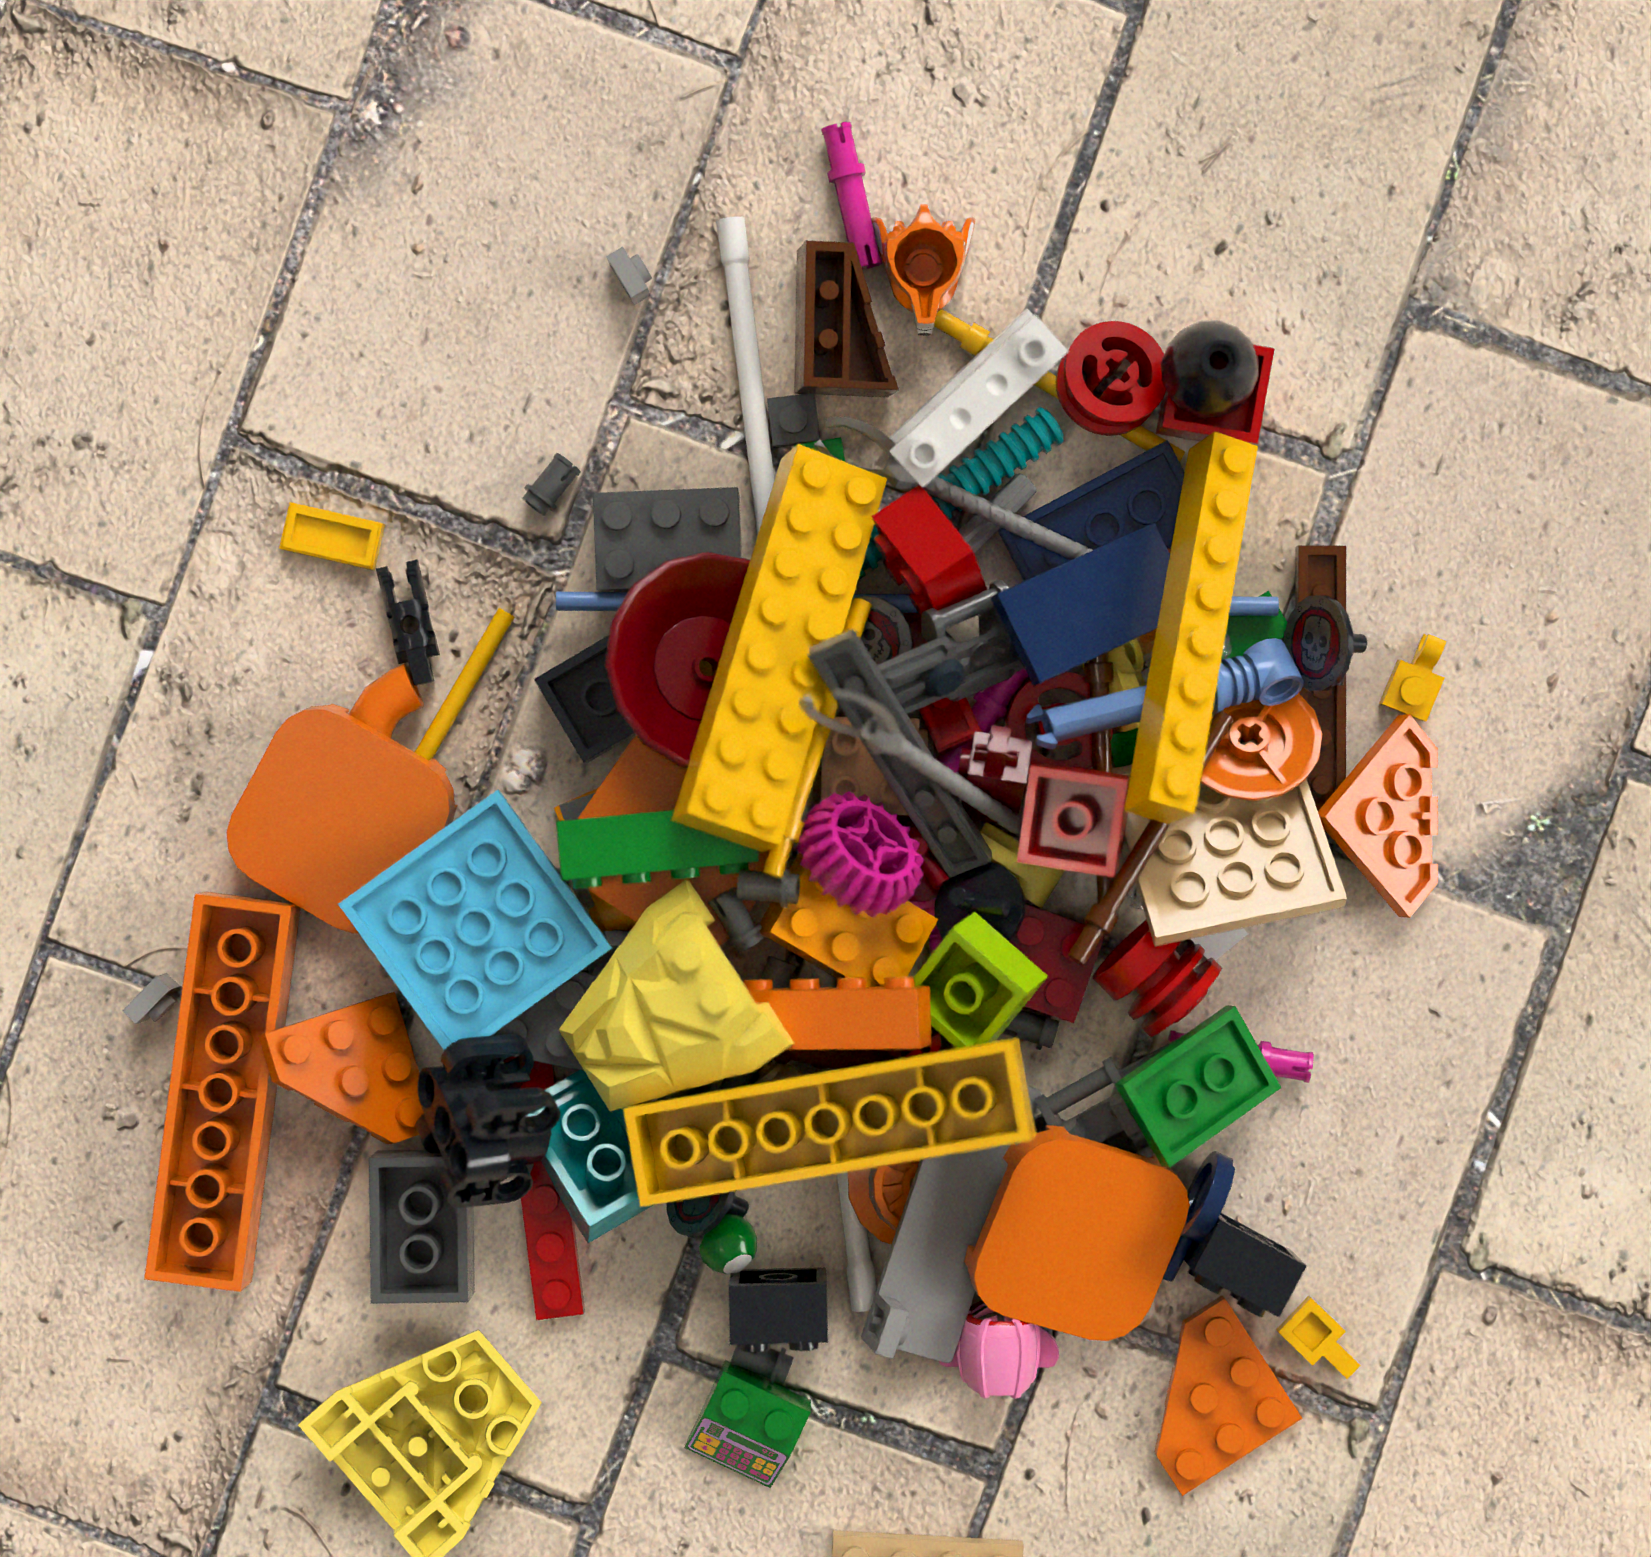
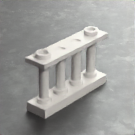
(976, 397)

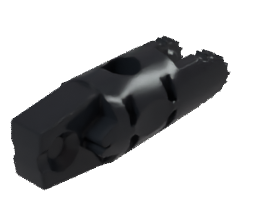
(422, 644)

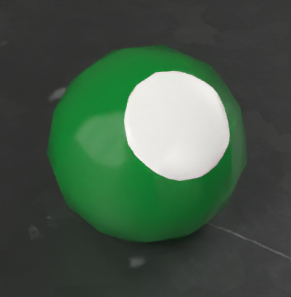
(729, 1245)

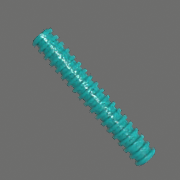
(991, 466)

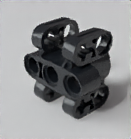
(481, 1119)

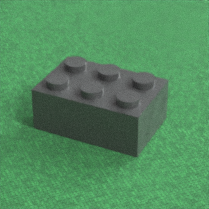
(649, 527)
(416, 1237)

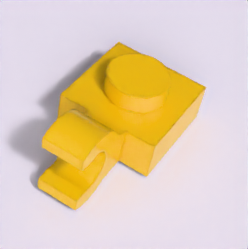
(1414, 686)
(1315, 1335)

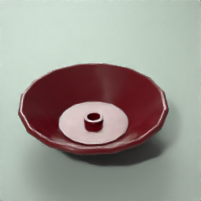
(657, 643)

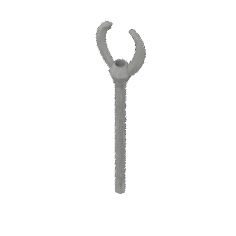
(957, 496)
(884, 737)

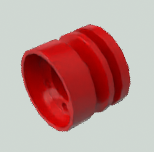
(1159, 977)

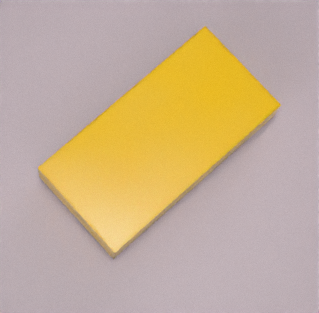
(332, 536)

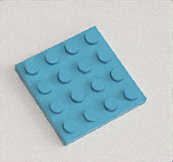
(475, 924)

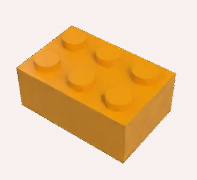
(847, 942)

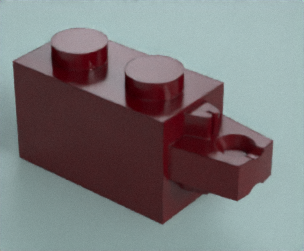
(997, 767)

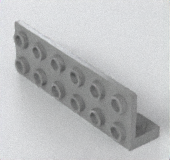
(925, 1278)

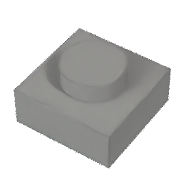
(631, 274)
(152, 1000)

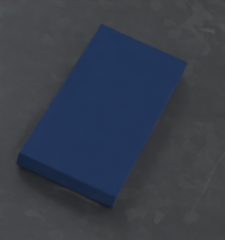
(1106, 509)
(1086, 604)

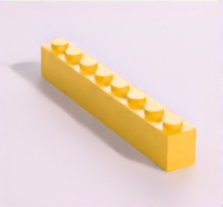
(1191, 629)

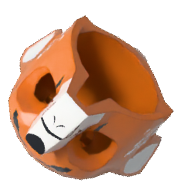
(923, 263)

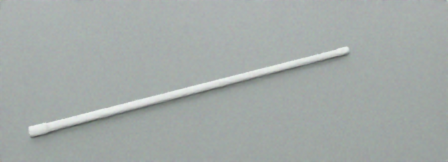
(735, 259)

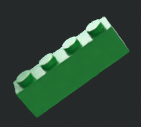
(641, 845)

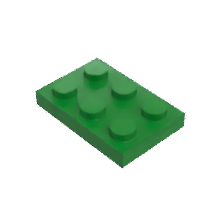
(1198, 1086)

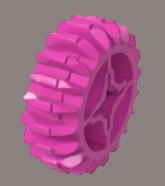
(860, 854)

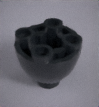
(1195, 383)

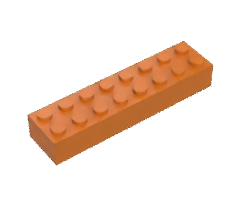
(221, 1092)

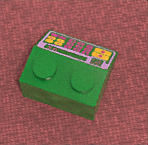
(749, 1424)

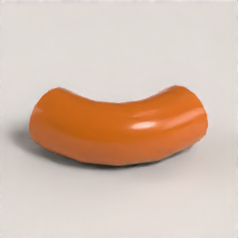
(388, 700)

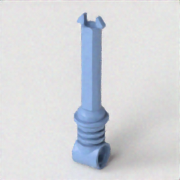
(1261, 674)

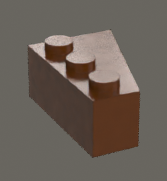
(835, 326)

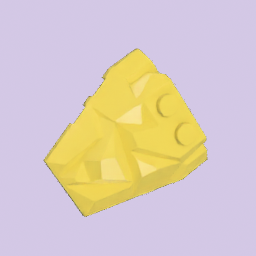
(669, 1010)
(427, 1438)

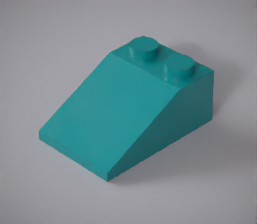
(591, 1159)

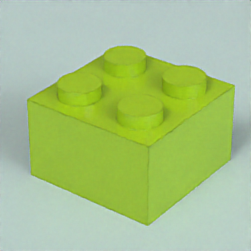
(977, 983)

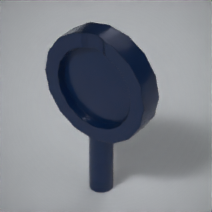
(1206, 1200)

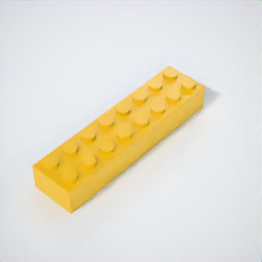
(790, 599)
(830, 1122)

